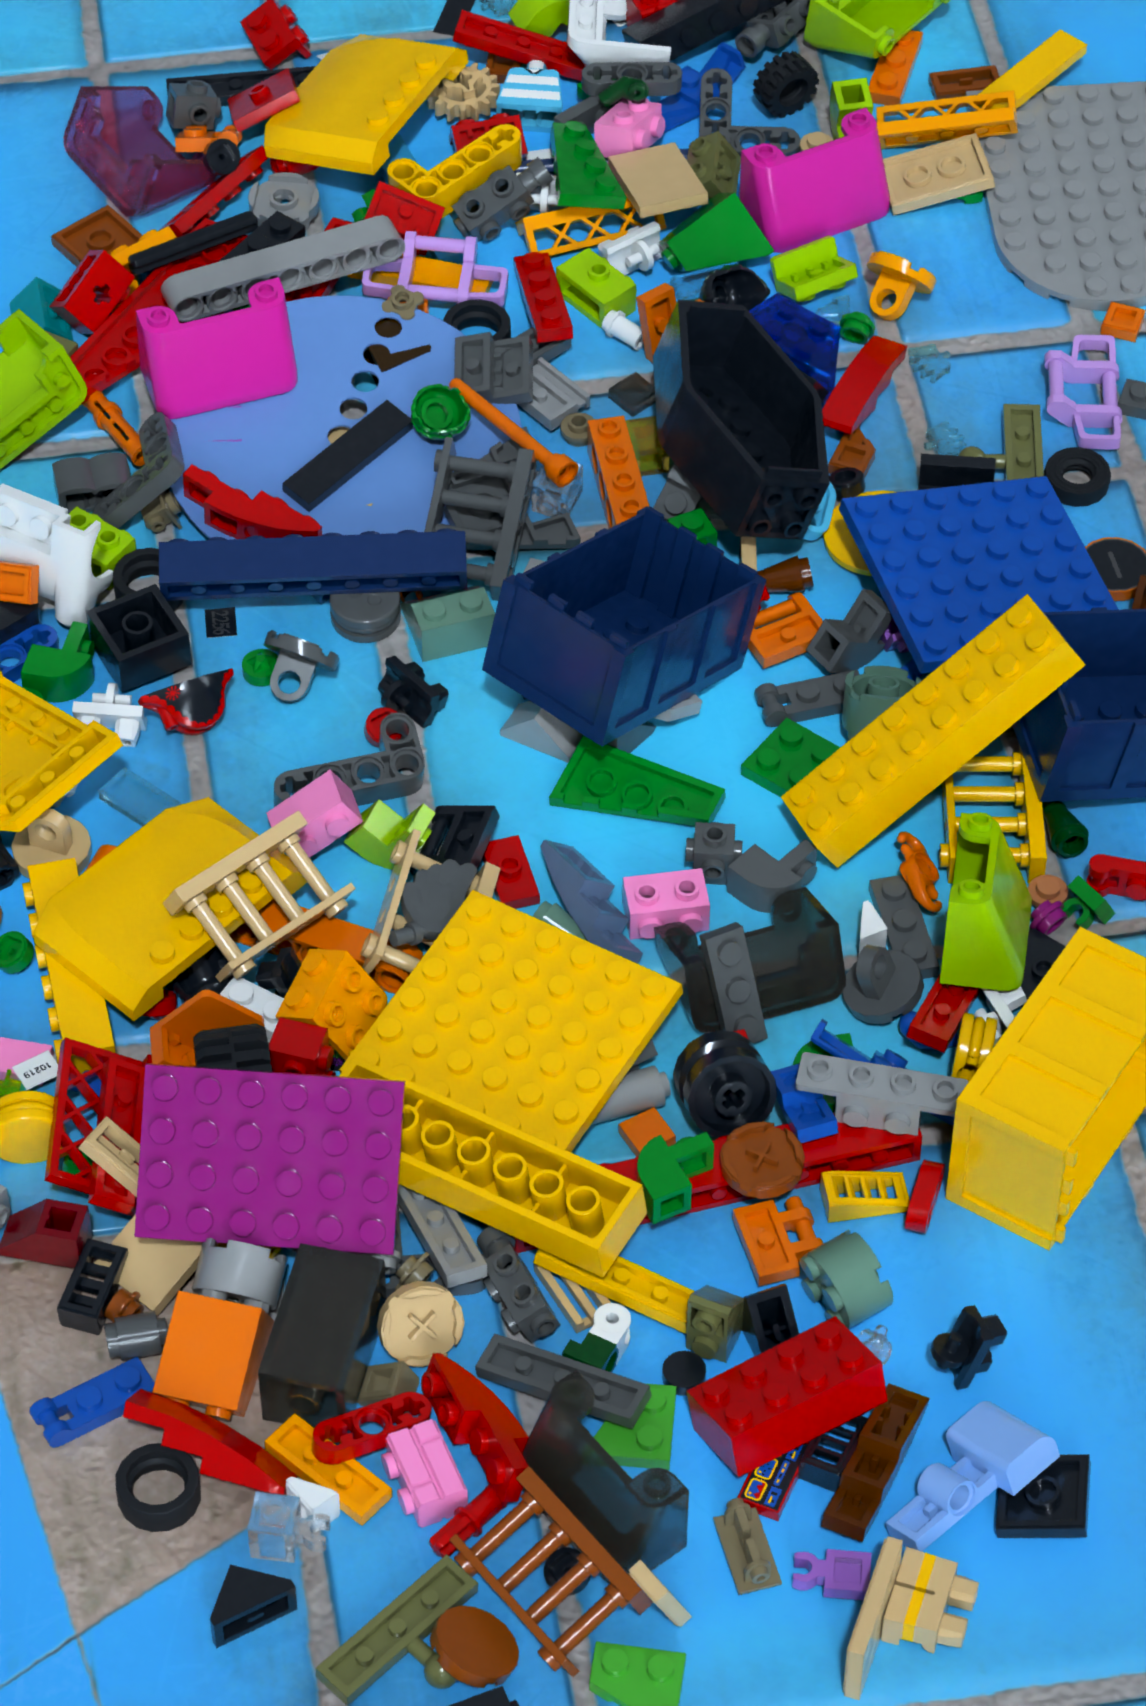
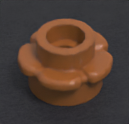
(123, 1304)

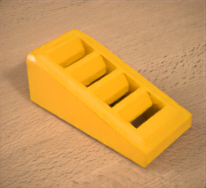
(852, 1207)

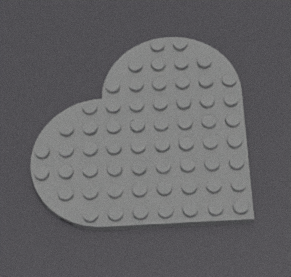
(1073, 194)

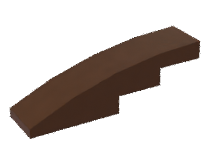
(875, 1463)

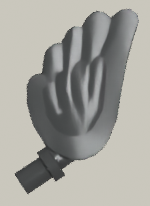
(432, 901)

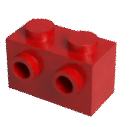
(300, 1048)

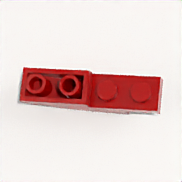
(238, 515)
(480, 1419)

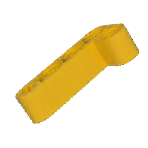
(460, 171)

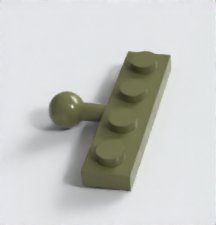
(1021, 443)
(399, 1631)

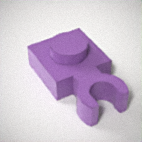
(842, 1573)

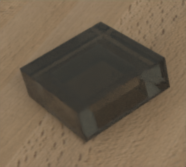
(633, 394)

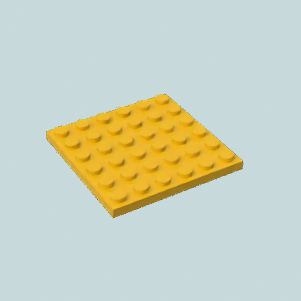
(519, 1021)

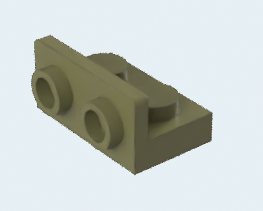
(715, 163)

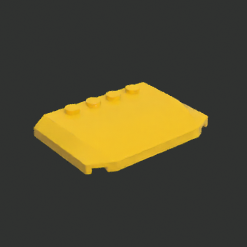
(359, 102)
(43, 754)
(112, 916)

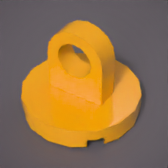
(898, 279)

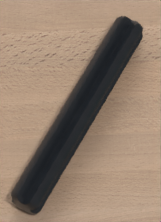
(192, 243)

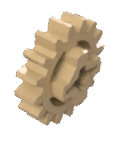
(467, 95)

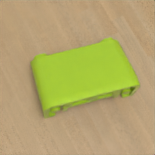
(864, 26)
(35, 385)
(985, 911)

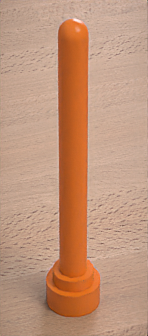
(558, 467)

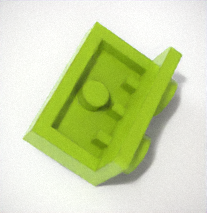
(811, 269)

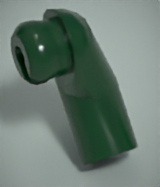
(626, 88)

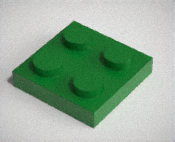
(786, 757)

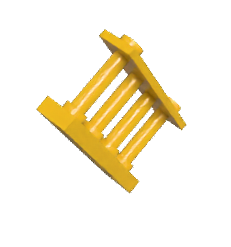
(1023, 793)

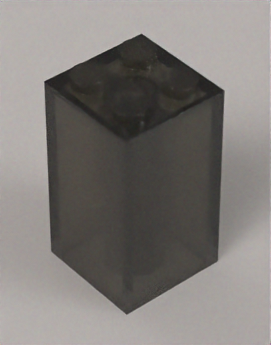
(322, 1335)

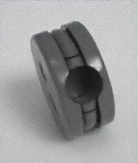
(365, 615)

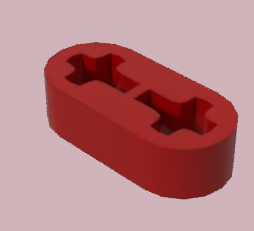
(924, 1196)

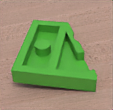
(650, 1439)
(637, 1675)

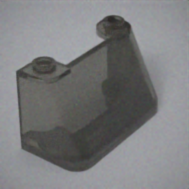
(792, 961)
(627, 1516)

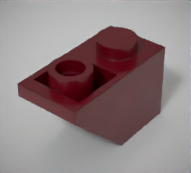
(48, 1233)

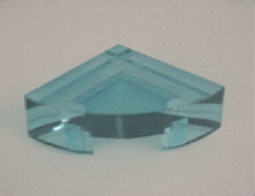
(835, 310)

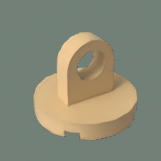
(51, 839)
(419, 1322)

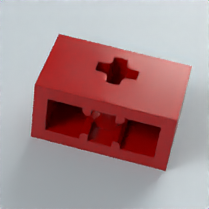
(76, 299)

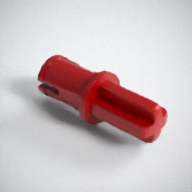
(467, 1521)

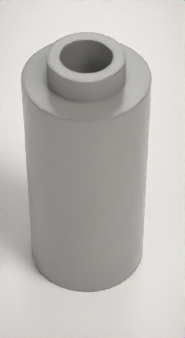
(635, 1094)

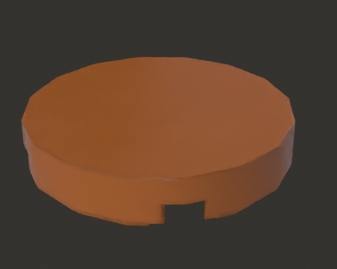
(762, 1160)
(474, 1646)

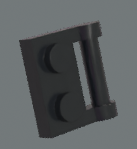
(467, 836)

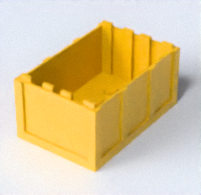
(1054, 1093)

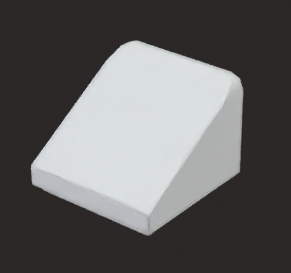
(873, 929)
(314, 1498)

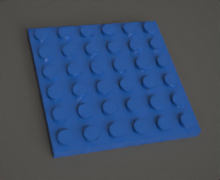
(969, 554)

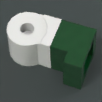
(605, 1340)

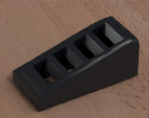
(82, 1311)
(822, 1472)

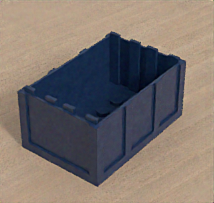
(623, 625)
(1092, 728)

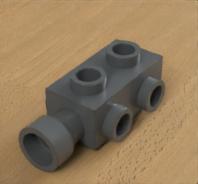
(773, 27)
(499, 200)
(514, 1284)

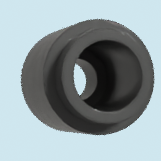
(135, 1335)

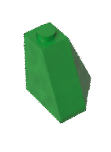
(715, 236)

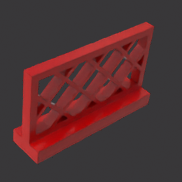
(62, 1103)

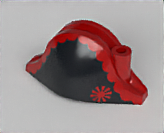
(192, 704)

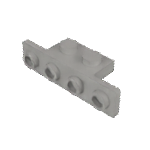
(878, 1093)

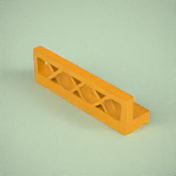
(947, 125)
(564, 217)

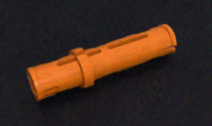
(97, 405)

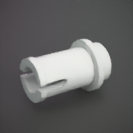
(619, 326)

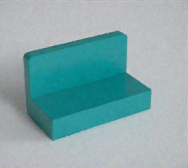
(35, 303)

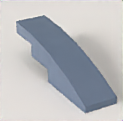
(586, 899)

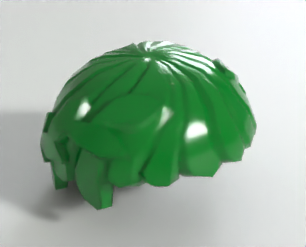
(439, 412)

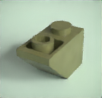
(713, 1322)

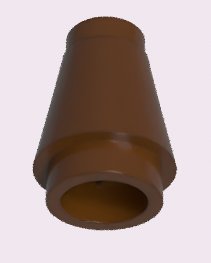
(788, 576)

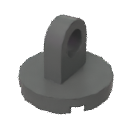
(299, 658)
(882, 985)

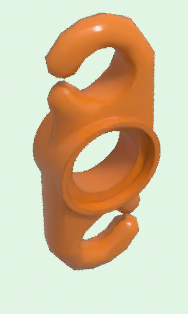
(919, 872)

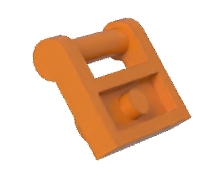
(197, 137)
(786, 636)

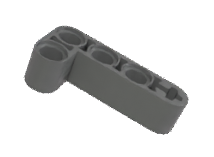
(381, 765)

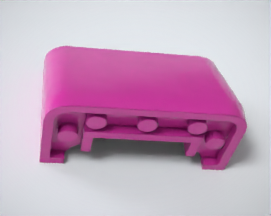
(818, 188)
(218, 357)

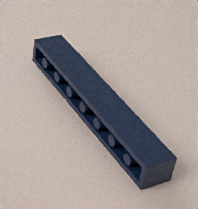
(313, 565)

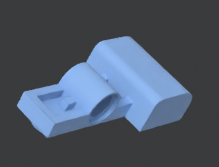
(990, 1453)

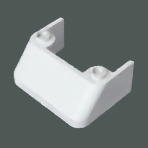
(588, 35)

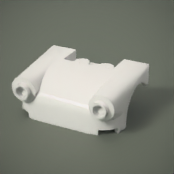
(41, 535)

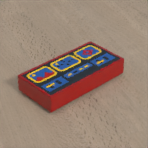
(773, 1483)

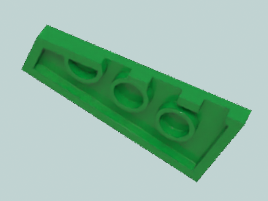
(582, 170)
(631, 786)

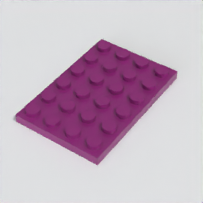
(269, 1158)

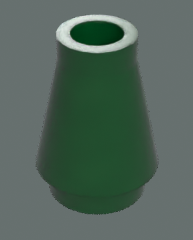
(1065, 831)

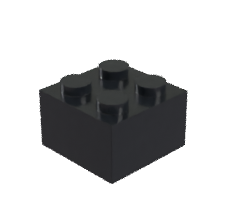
(139, 637)

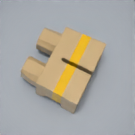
(921, 1602)

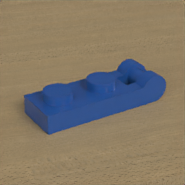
(90, 1402)

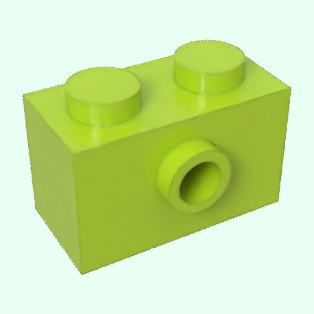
(595, 286)

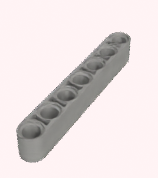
(295, 262)

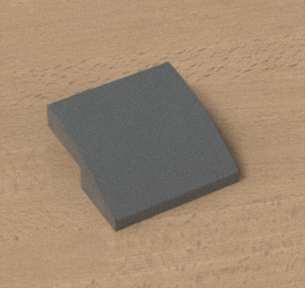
(496, 369)

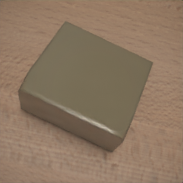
(387, 1381)

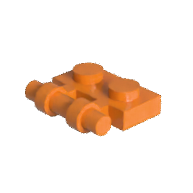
(766, 1240)

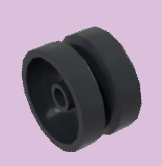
(724, 1082)

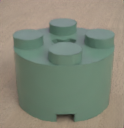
(871, 694)
(845, 1279)

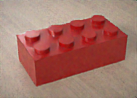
(787, 1396)

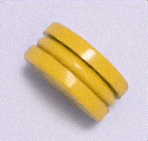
(973, 1045)
(25, 1126)

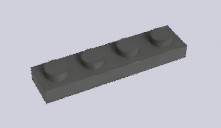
(538, 1370)

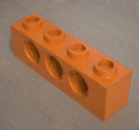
(615, 469)

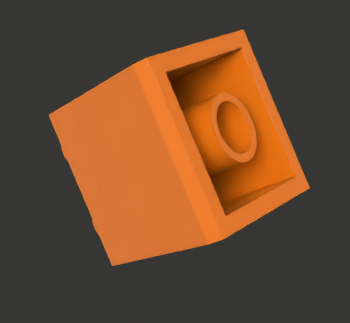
(212, 1354)

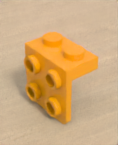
(336, 995)

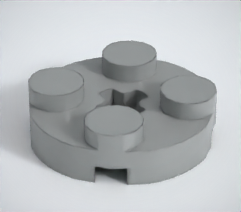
(267, 198)

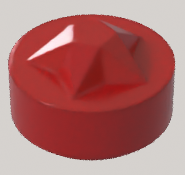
(373, 723)
(164, 1006)

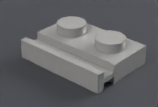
(553, 396)

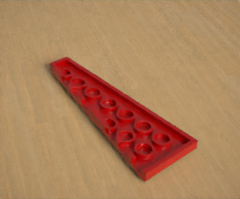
(114, 346)

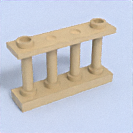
(404, 857)
(255, 858)

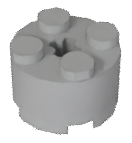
(239, 1274)

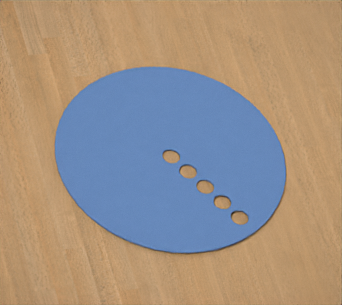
(294, 427)

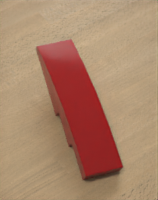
(862, 383)
(223, 1450)

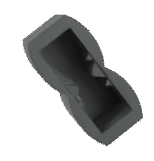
(88, 481)

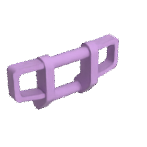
(469, 271)
(1080, 416)

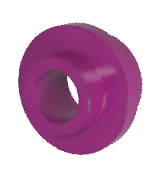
(1048, 917)

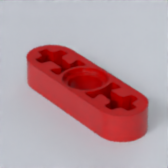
(361, 1443)

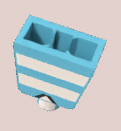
(533, 95)

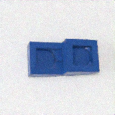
(804, 1111)

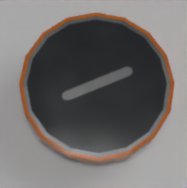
(1119, 565)

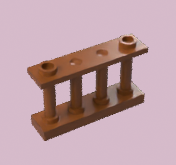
(591, 1561)

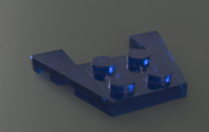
(803, 336)

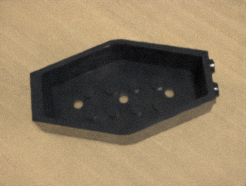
(740, 420)

